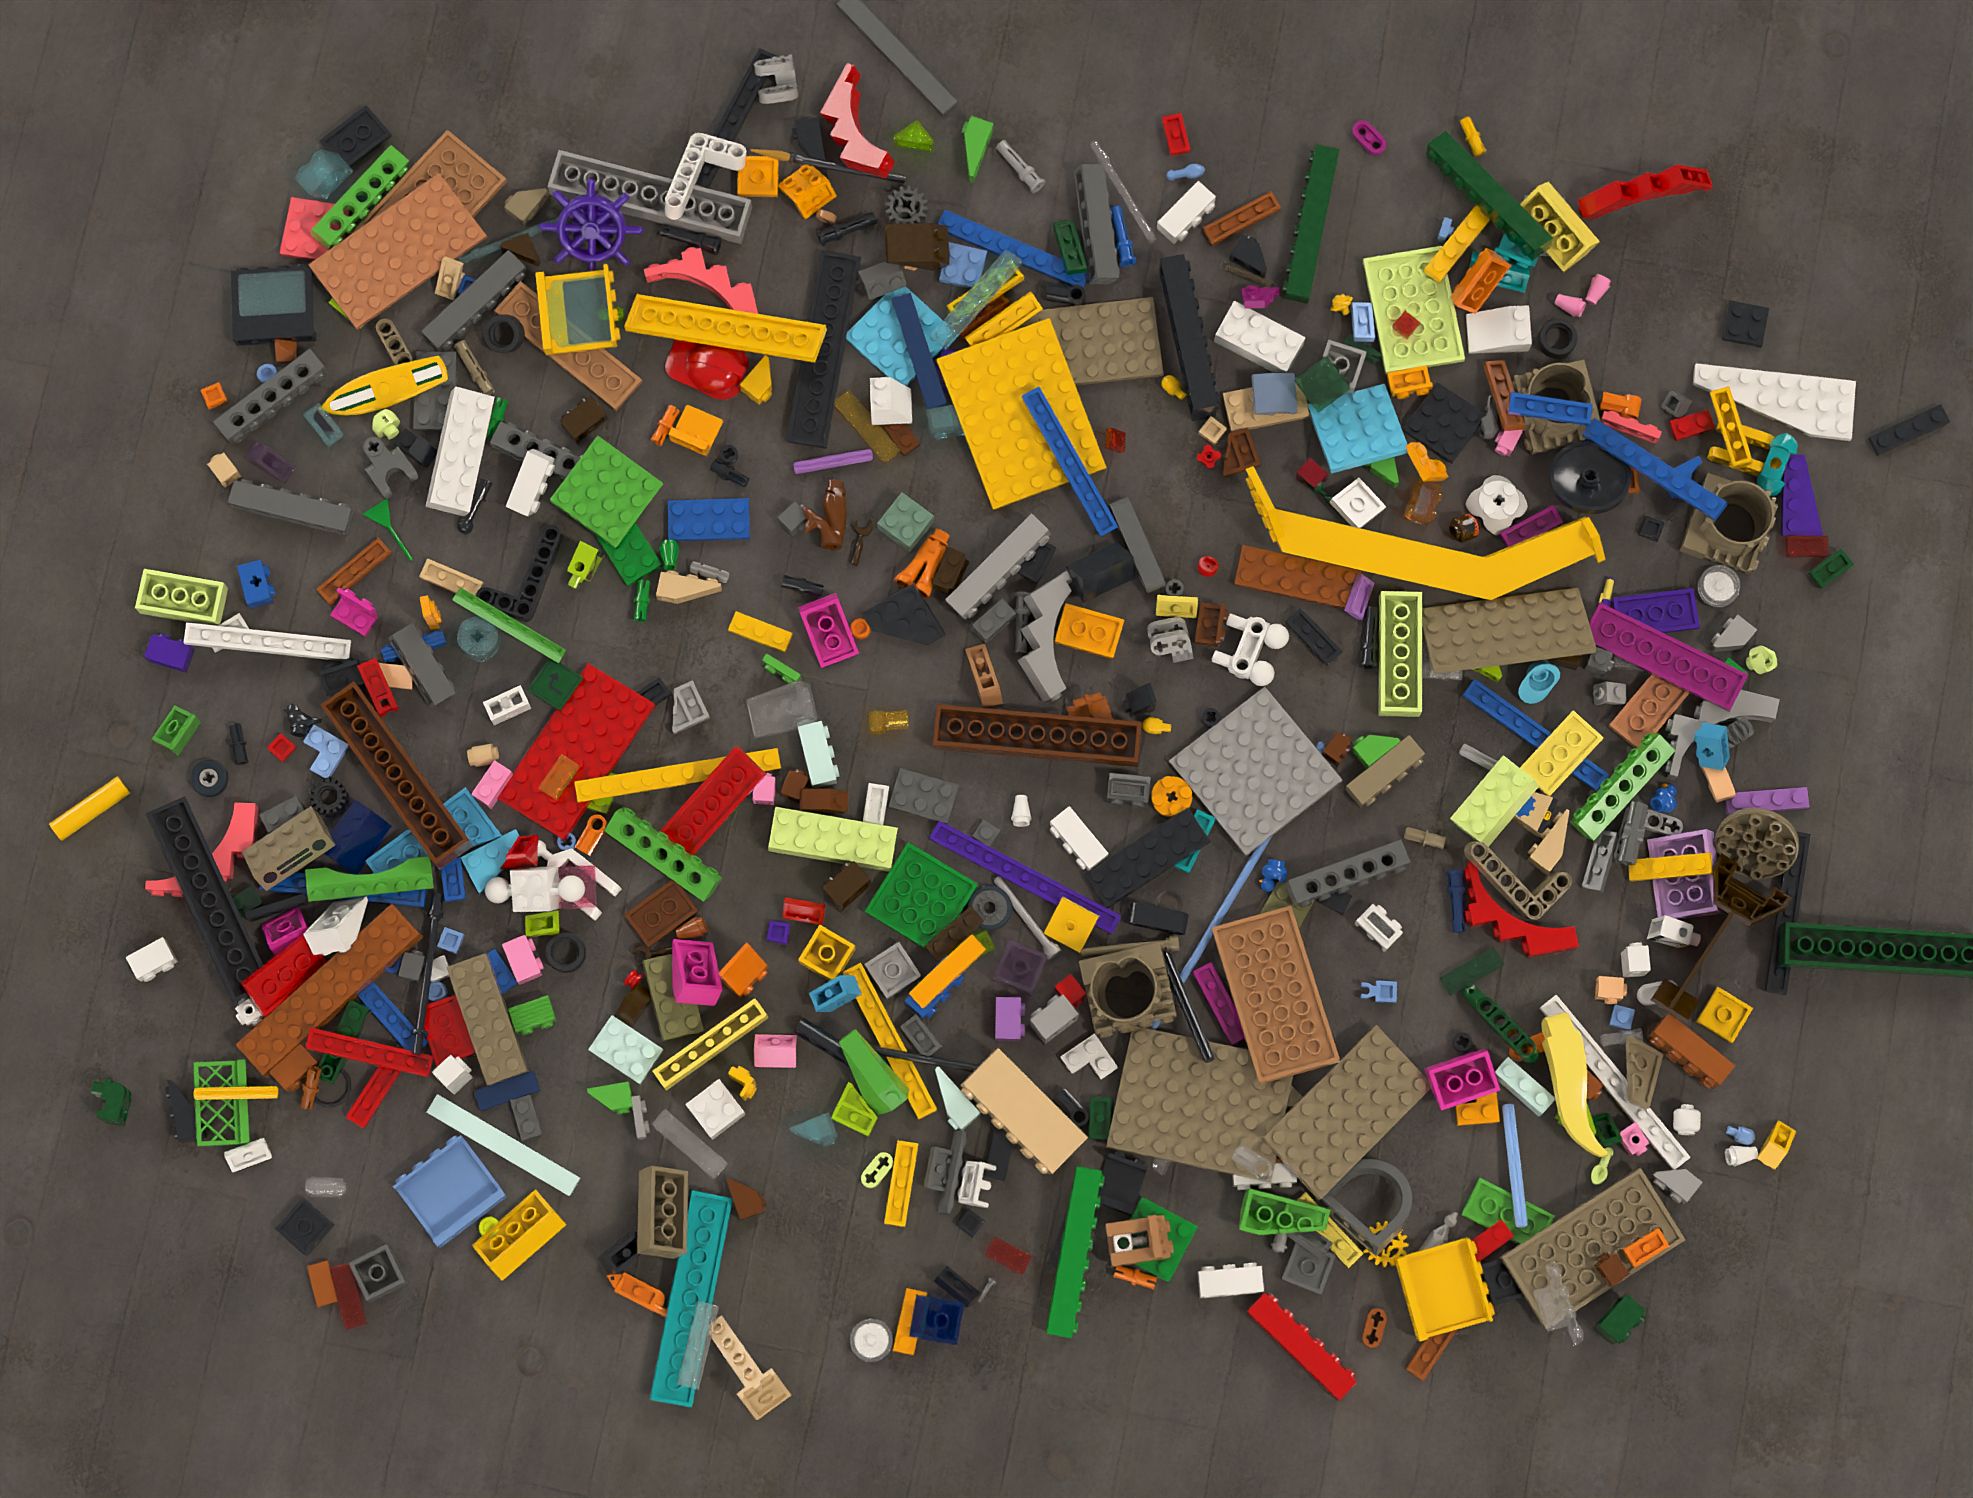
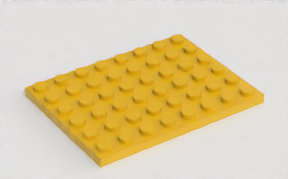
(998, 427)

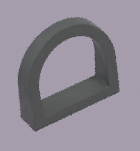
(1372, 1242)

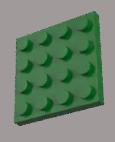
(920, 896)

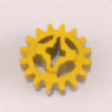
(1394, 1244)

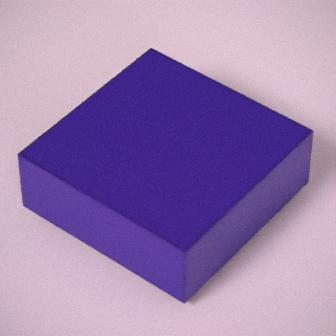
(778, 932)

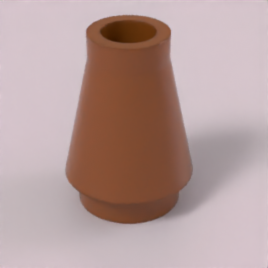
(693, 928)

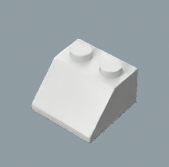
(890, 401)

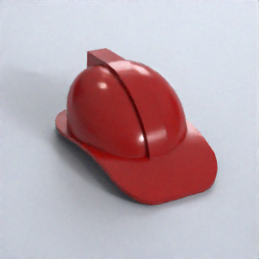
(707, 368)

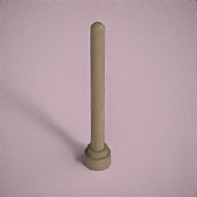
(1170, 943)

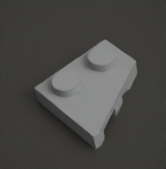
(687, 708)

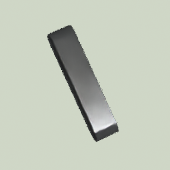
(1137, 545)

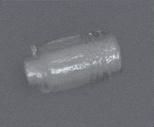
(325, 1187)

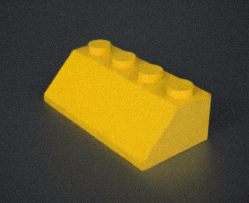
(518, 1235)

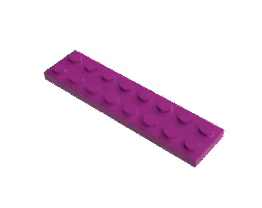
(1666, 657)

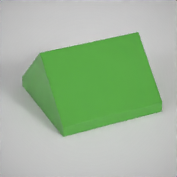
(176, 730)

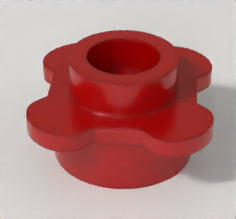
(1208, 462)

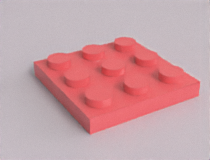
(301, 218)

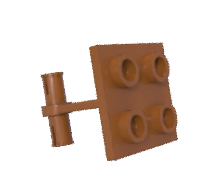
(1090, 706)

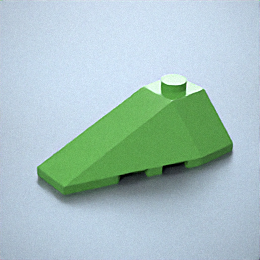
(875, 1079)
(1274, 1214)

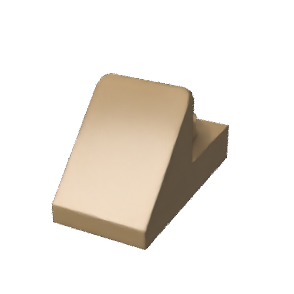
(449, 278)

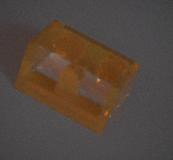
(1423, 502)

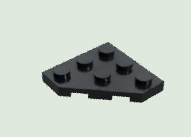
(905, 617)

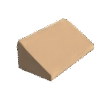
(397, 676)

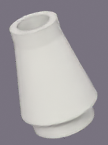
(1021, 814)
(1739, 1154)

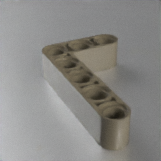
(1513, 884)

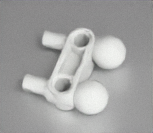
(1249, 648)

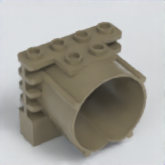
(1573, 380)
(1705, 541)
(1101, 969)

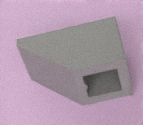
(1734, 637)
(1678, 1182)

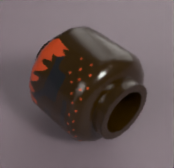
(1464, 528)

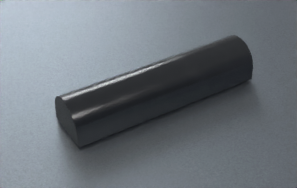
(821, 1039)

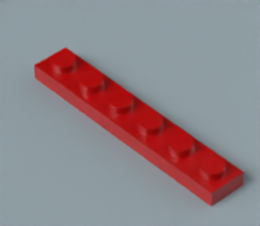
(369, 1052)

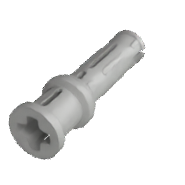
(1026, 172)

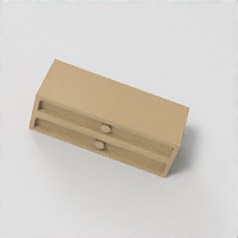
(1023, 1112)

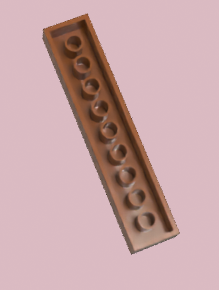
(330, 989)

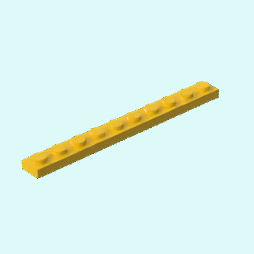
(663, 777)

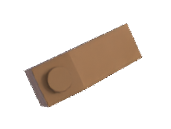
(984, 676)

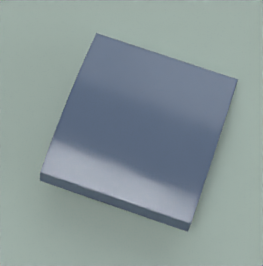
(1274, 393)

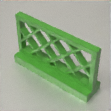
(239, 1107)

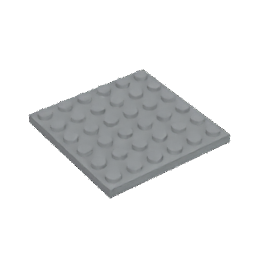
(1255, 771)

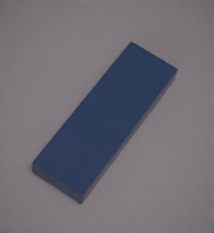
(507, 1090)

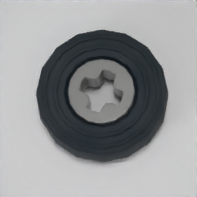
(218, 783)

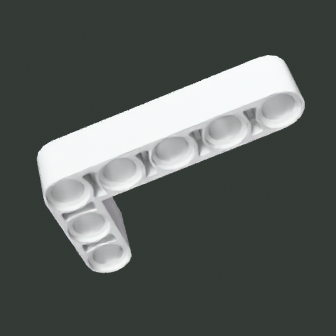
(699, 150)

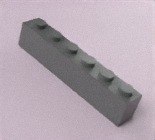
(1096, 224)
(474, 302)
(290, 507)

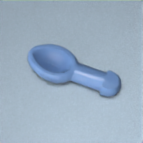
(1191, 171)

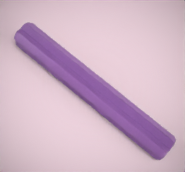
(833, 461)

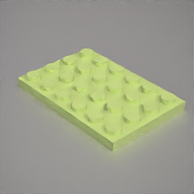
(1398, 285)

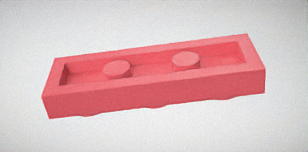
(1631, 426)

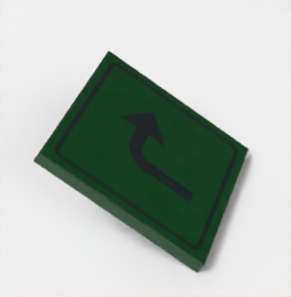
(555, 684)

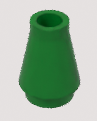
(669, 553)

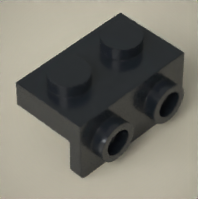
(340, 676)

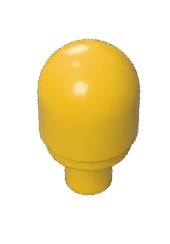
(1173, 386)
(1155, 726)

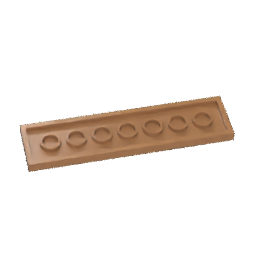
(592, 368)

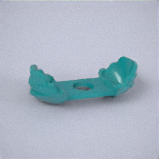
(1781, 448)

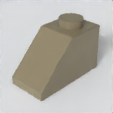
(526, 204)

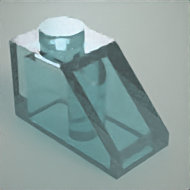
(817, 1130)

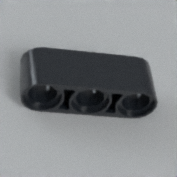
(1157, 918)

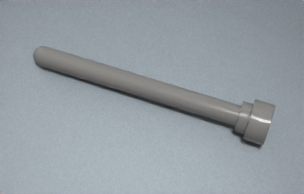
(1049, 947)

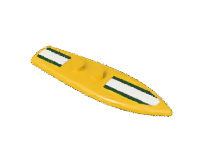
(386, 387)

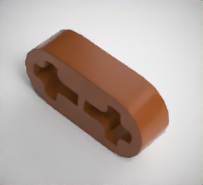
(1379, 1329)

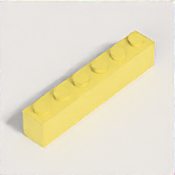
(710, 1044)

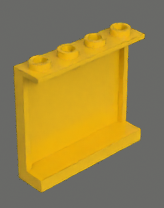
(1444, 1288)

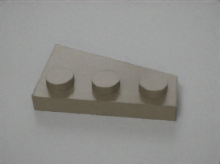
(1642, 1071)

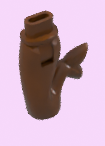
(835, 511)

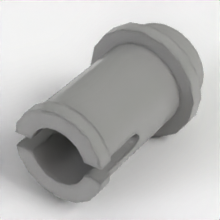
(1279, 1243)

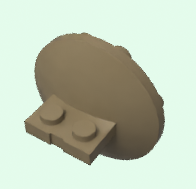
(1758, 842)

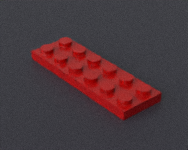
(714, 801)

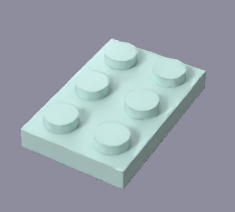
(626, 1049)

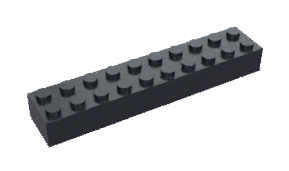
(205, 895)

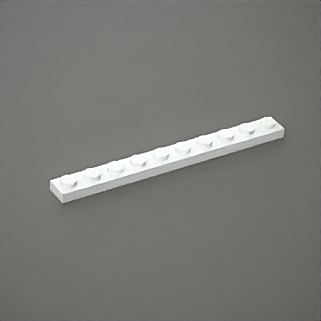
(1616, 1085)

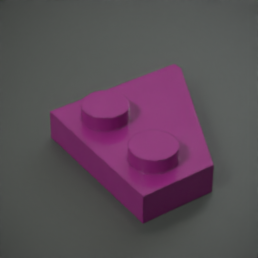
(1258, 297)

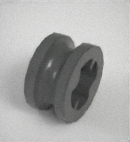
(1179, 585)

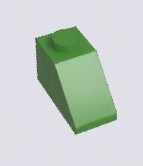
(1385, 471)
(1372, 748)
(615, 1097)

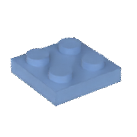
(964, 267)

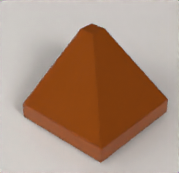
(285, 350)

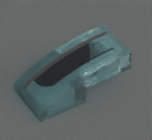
(323, 424)

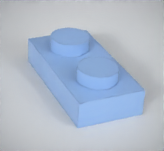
(1362, 322)

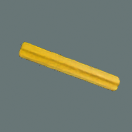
(235, 1093)

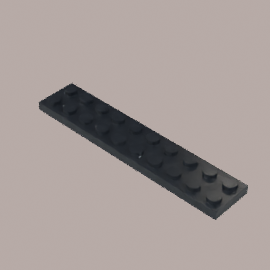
(820, 379)

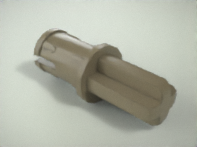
(1424, 837)

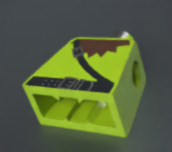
(586, 556)

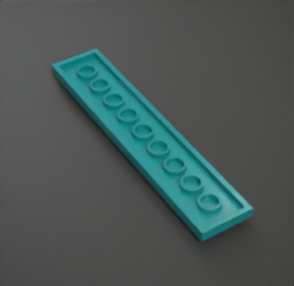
(692, 1282)

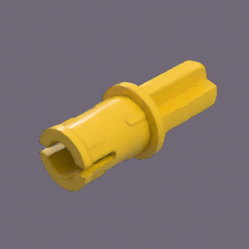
(1472, 136)

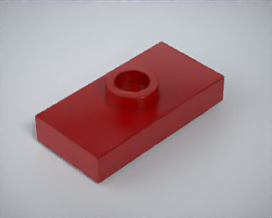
(803, 911)

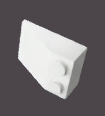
(1499, 330)
(336, 926)

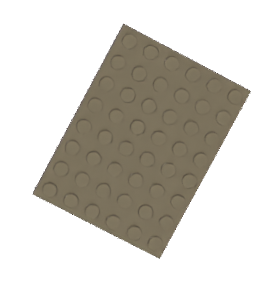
(1192, 1109)

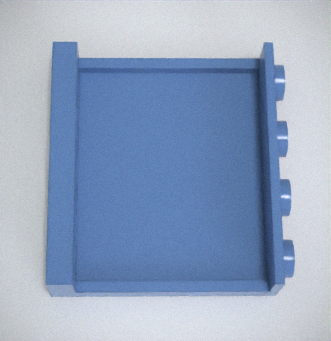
(449, 1190)

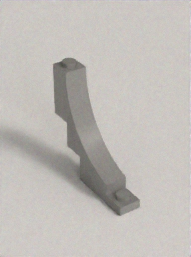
(1041, 663)

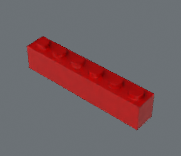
(1301, 1346)

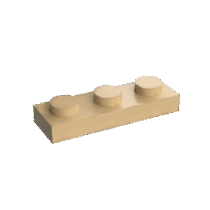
(449, 578)

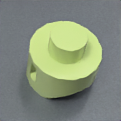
(386, 426)
(1758, 657)

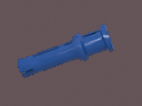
(1123, 244)

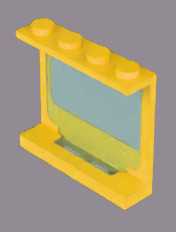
(577, 311)

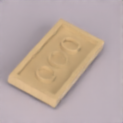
(1241, 410)

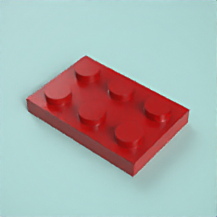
(447, 1030)

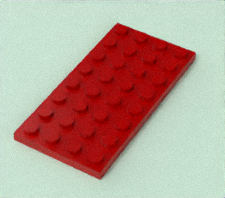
(588, 730)

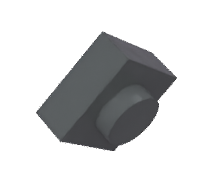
(986, 833)

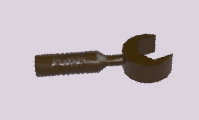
(859, 544)
(661, 952)

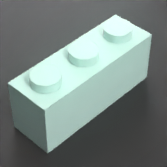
(818, 754)
(1523, 1087)

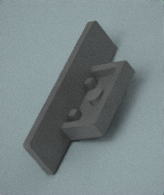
(944, 1170)

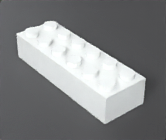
(460, 451)

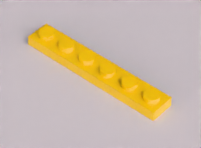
(1457, 244)

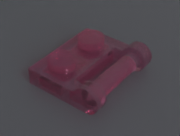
(588, 876)

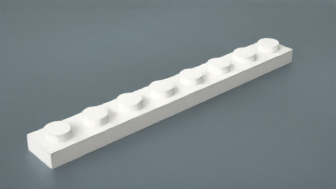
(267, 642)

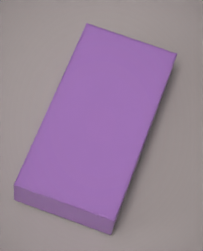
(1359, 596)

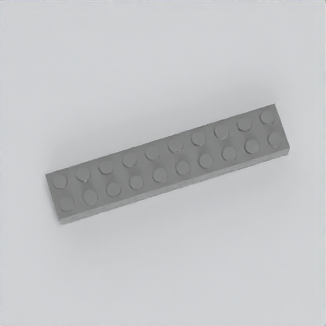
(706, 210)

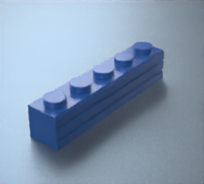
(435, 640)

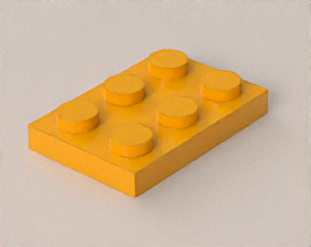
(1089, 631)

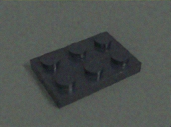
(356, 136)

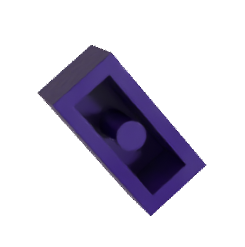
(169, 652)

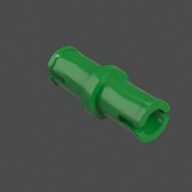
(496, 416)
(642, 601)

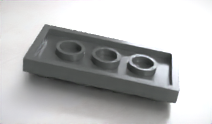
(432, 404)

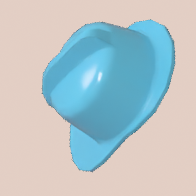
(1538, 681)

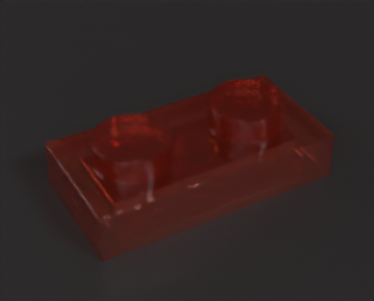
(1807, 546)
(1008, 1256)

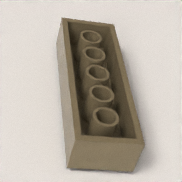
(487, 1019)

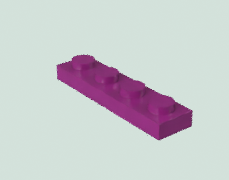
(1219, 1002)

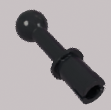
(465, 525)

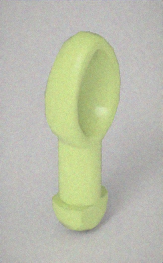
(1600, 1171)

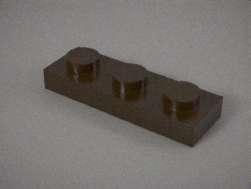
(953, 933)

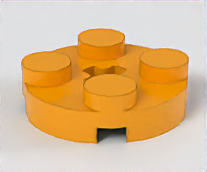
(1168, 785)

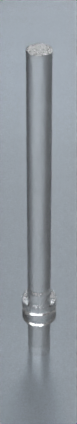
(1104, 159)

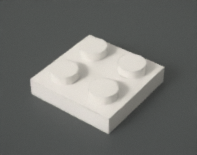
(1357, 504)

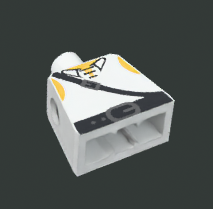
(1672, 932)

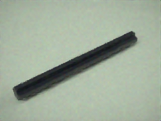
(1188, 1009)

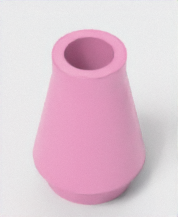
(1597, 288)
(1571, 305)

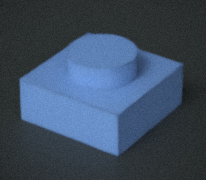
(1445, 231)
(450, 940)
(1621, 1017)

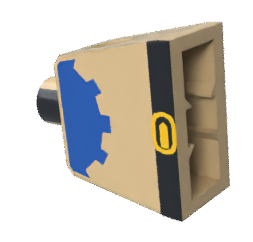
(1536, 813)

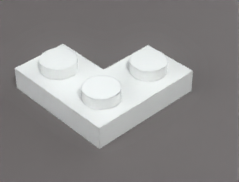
(1092, 1053)

